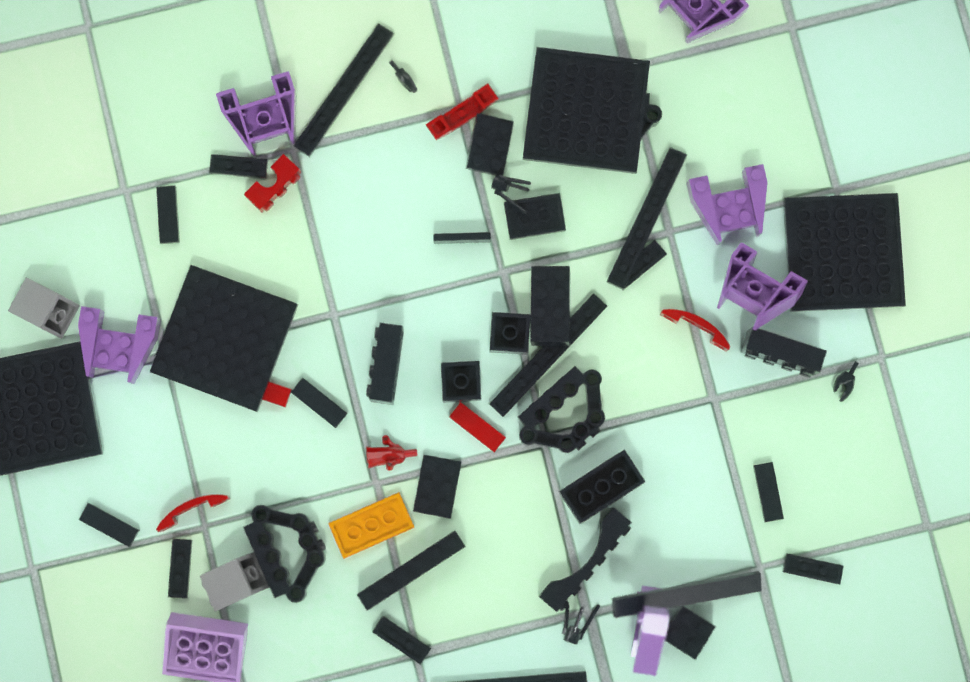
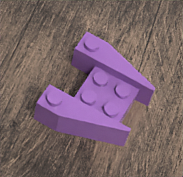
(705, 15)
(264, 117)
(731, 209)
(756, 290)
(116, 349)
(649, 637)

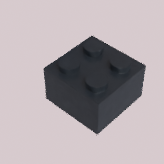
(510, 333)
(461, 381)
(688, 632)

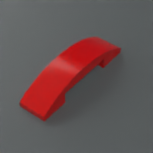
(462, 113)
(718, 339)
(170, 520)

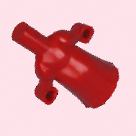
(388, 455)

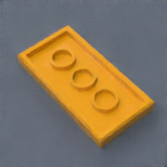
(371, 525)

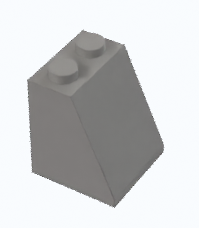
(43, 308)
(234, 581)

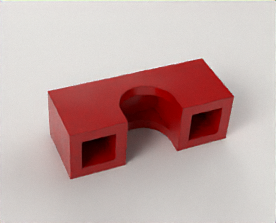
(262, 196)

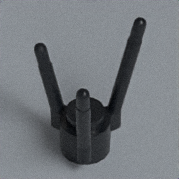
(502, 184)
(573, 633)

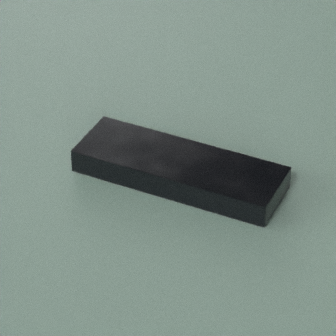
(238, 166)
(167, 215)
(452, 238)
(649, 257)
(319, 403)
(768, 492)
(109, 525)
(180, 568)
(813, 569)
(401, 640)

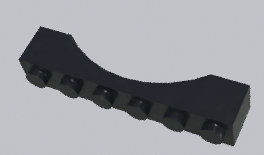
(611, 528)
(411, 570)

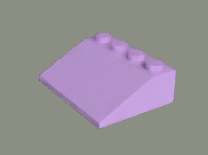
(204, 648)

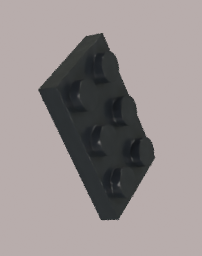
(489, 144)
(542, 216)
(437, 486)

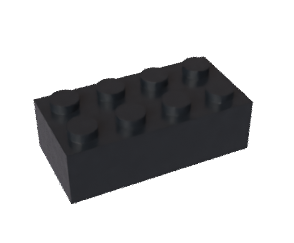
(550, 306)
(783, 351)
(386, 363)
(601, 486)

